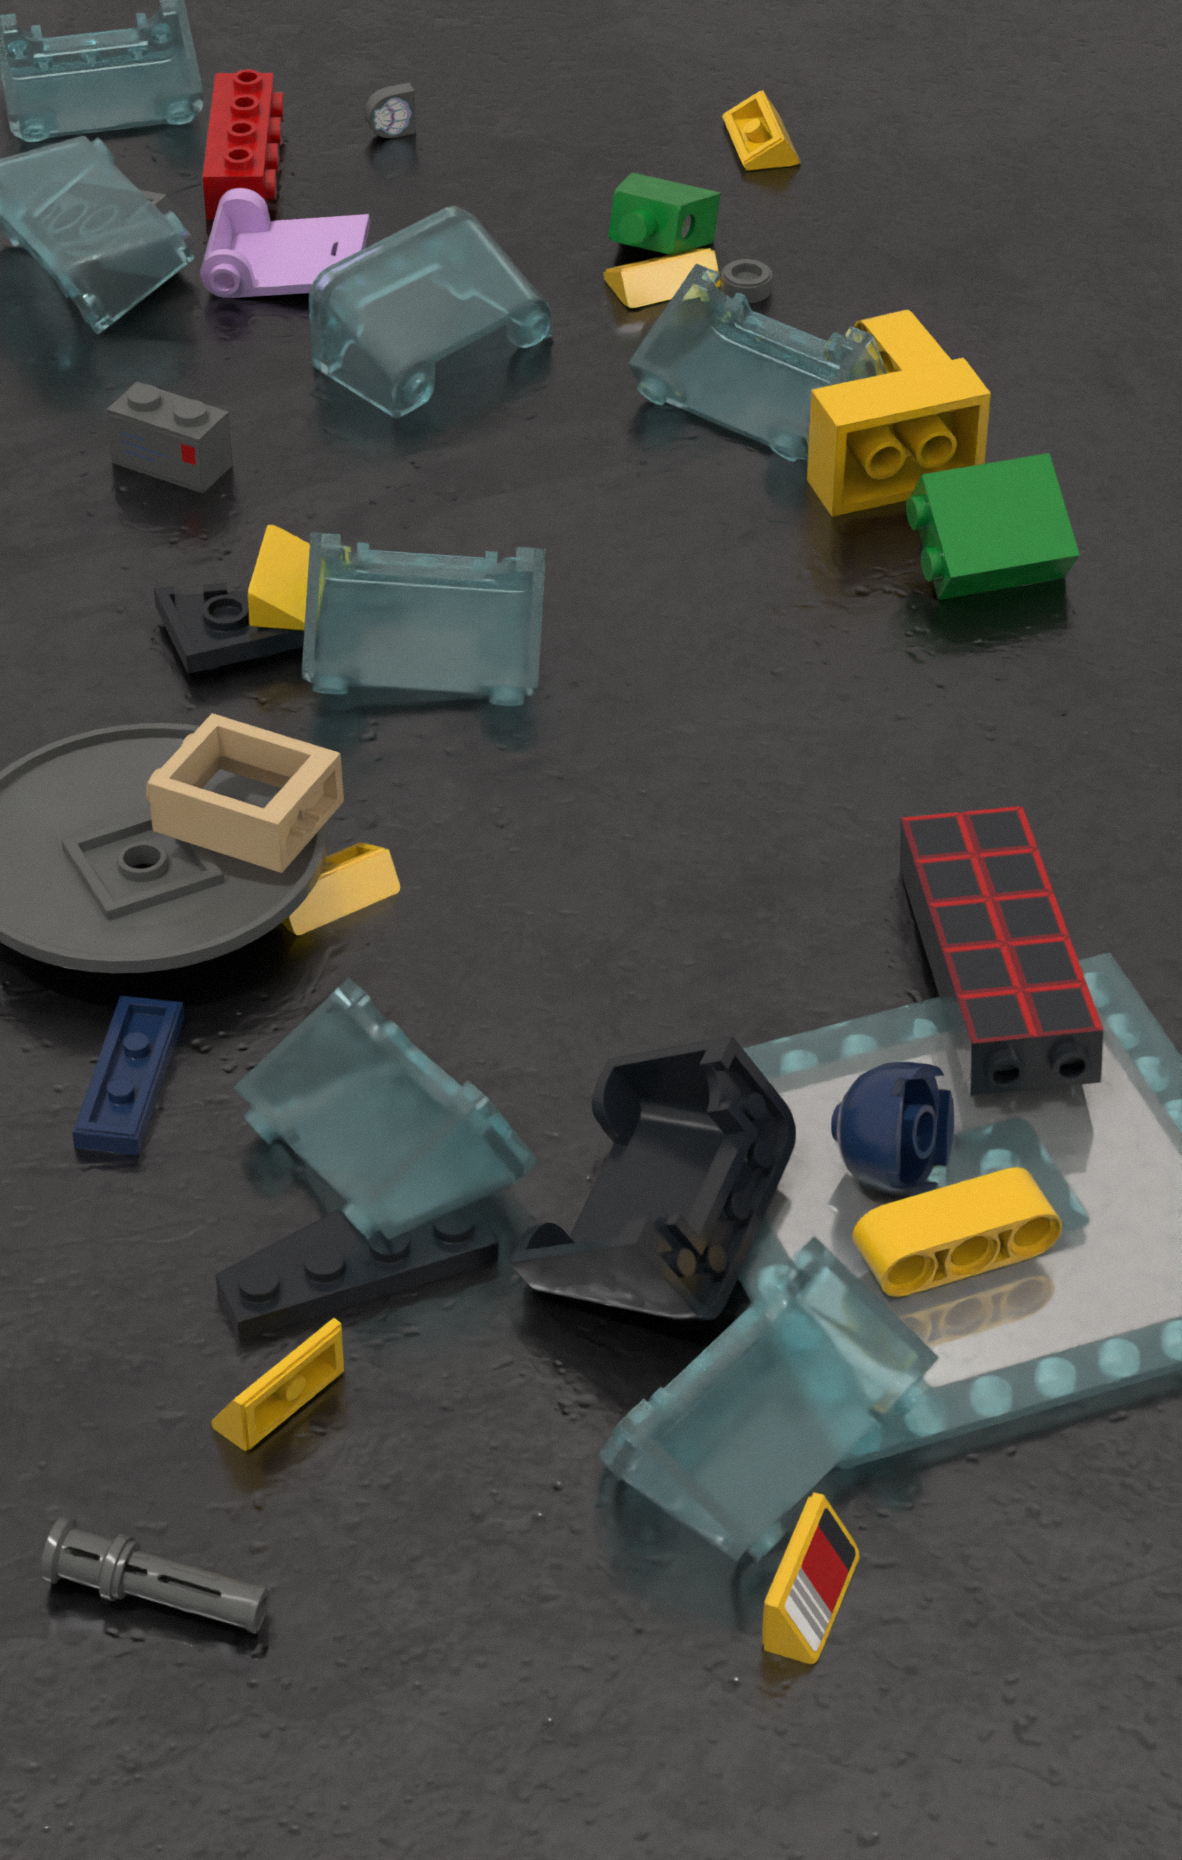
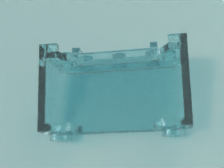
(100, 77)
(89, 227)
(415, 300)
(743, 366)
(423, 621)
(380, 1119)
(771, 1406)

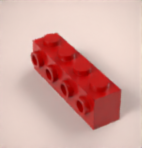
(243, 137)

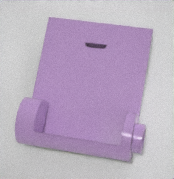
(279, 257)

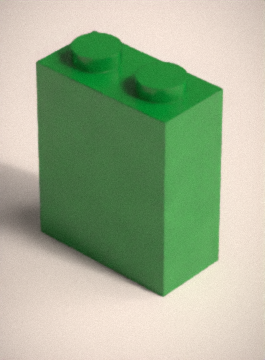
(992, 526)

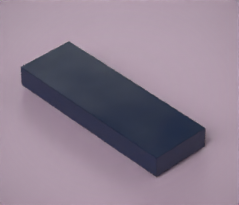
(128, 1075)

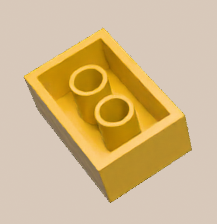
(888, 429)

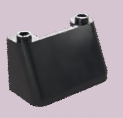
(681, 1188)

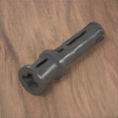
(122, 1558)

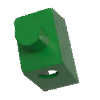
(653, 212)

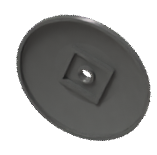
(79, 825)

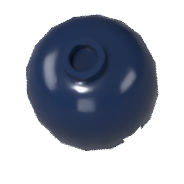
(895, 1127)

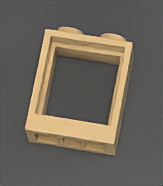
(254, 834)

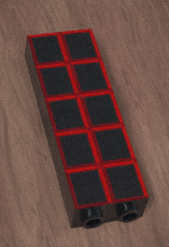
(1000, 952)

